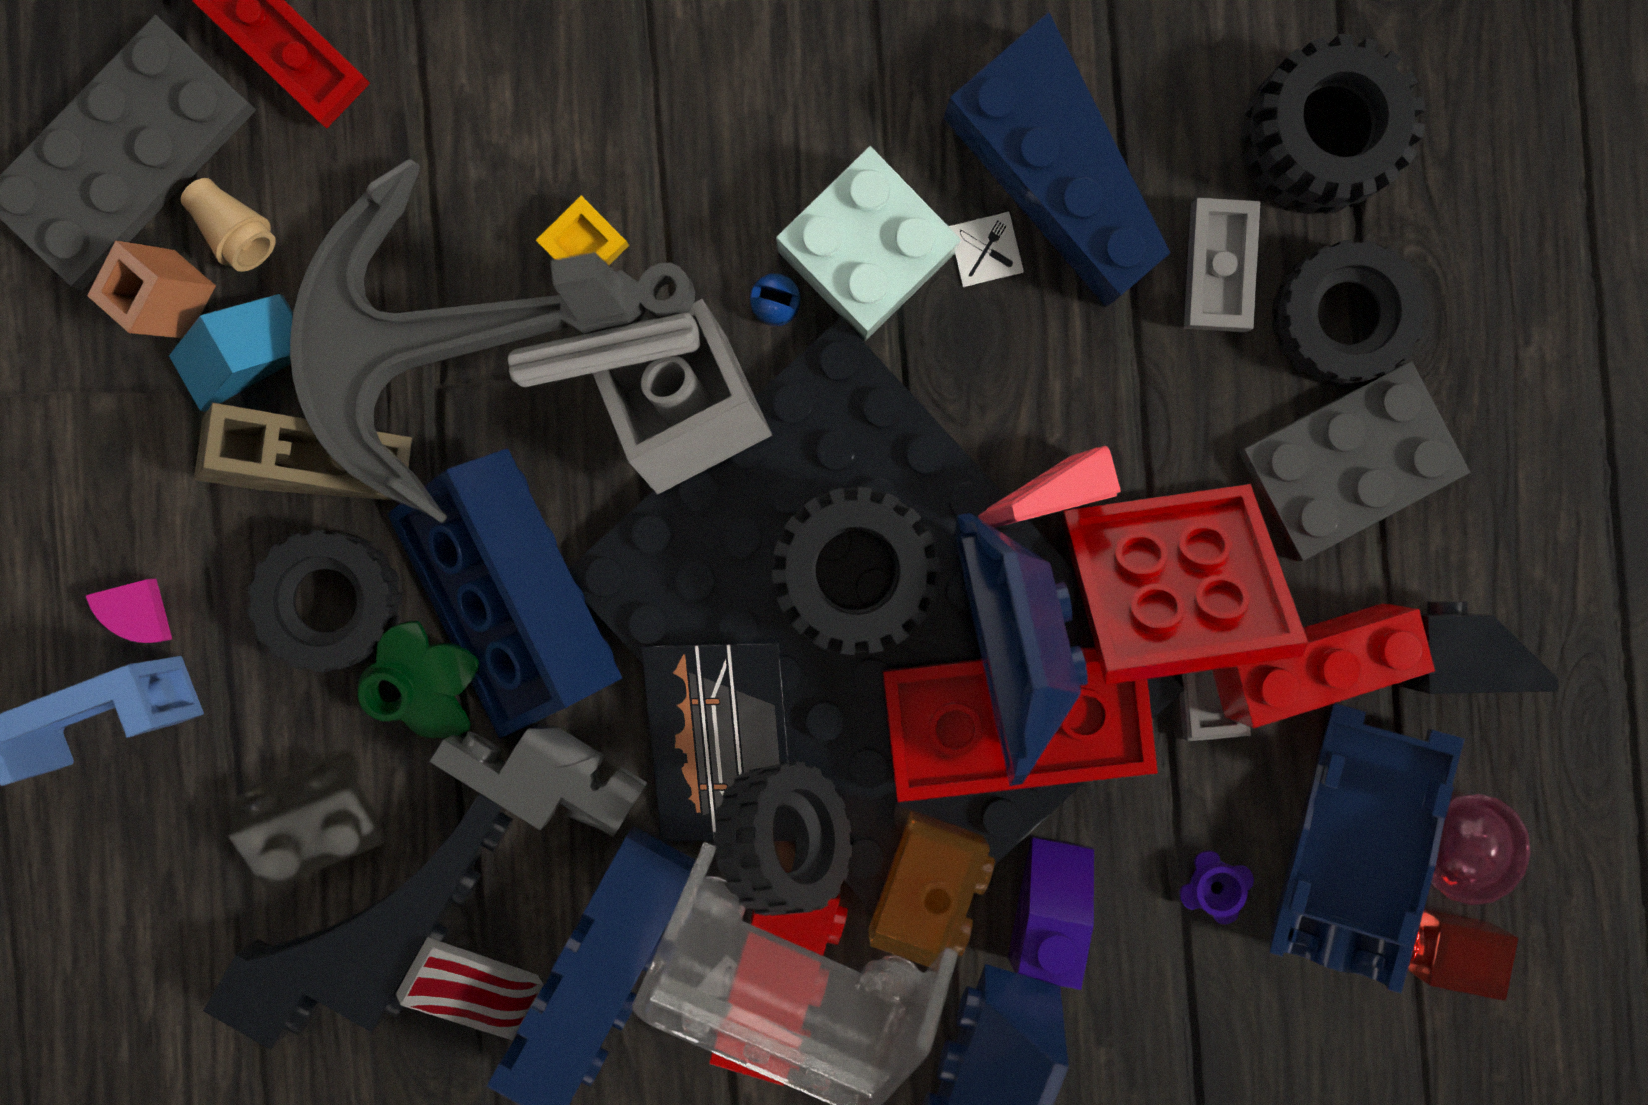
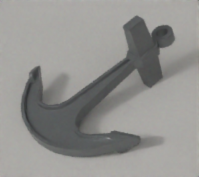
(351, 351)

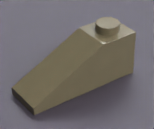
(277, 454)

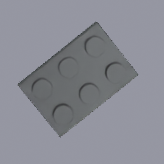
(1354, 461)

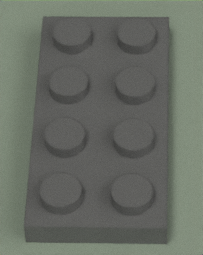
(119, 152)

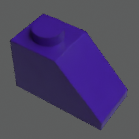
(1054, 913)

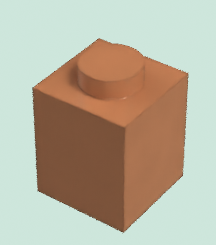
(150, 290)

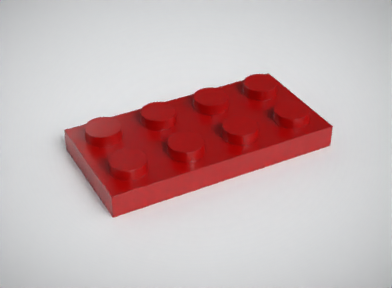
(950, 743)

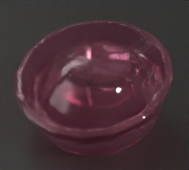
(1481, 850)

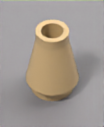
(231, 229)

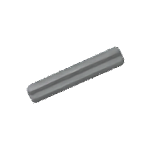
(604, 350)

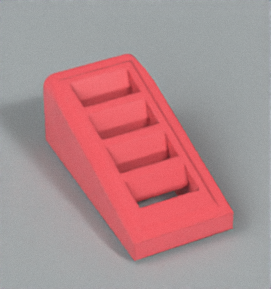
(1069, 484)

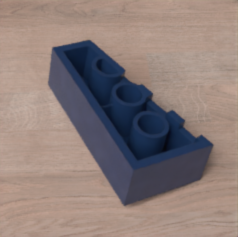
(1057, 160)
(594, 975)

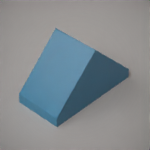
(234, 349)

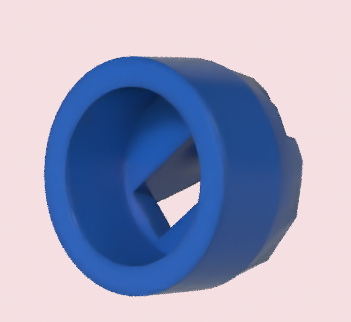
(770, 311)

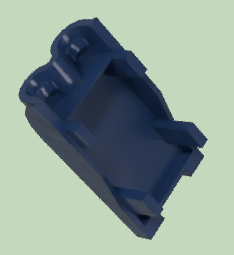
(1366, 848)

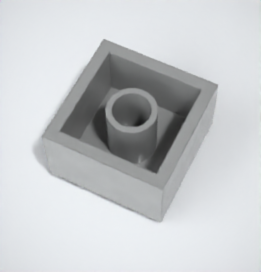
(683, 408)

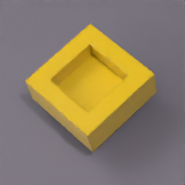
(582, 232)

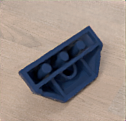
(1021, 641)

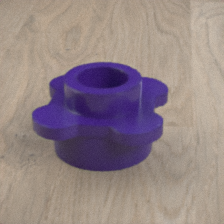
(1226, 903)

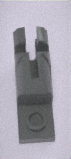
(540, 775)

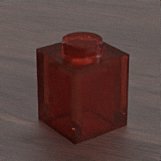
(1463, 955)

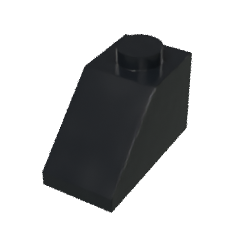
(1477, 655)

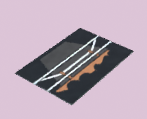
(709, 721)

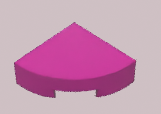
(132, 611)

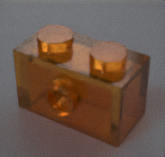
(930, 890)

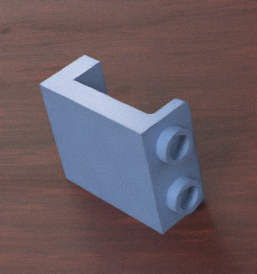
(144, 696)

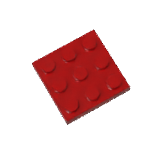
(1182, 584)

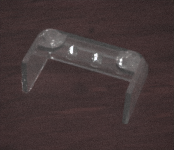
(786, 1007)

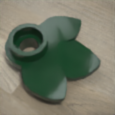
(426, 679)

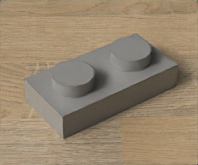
(1222, 265)

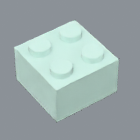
(867, 243)

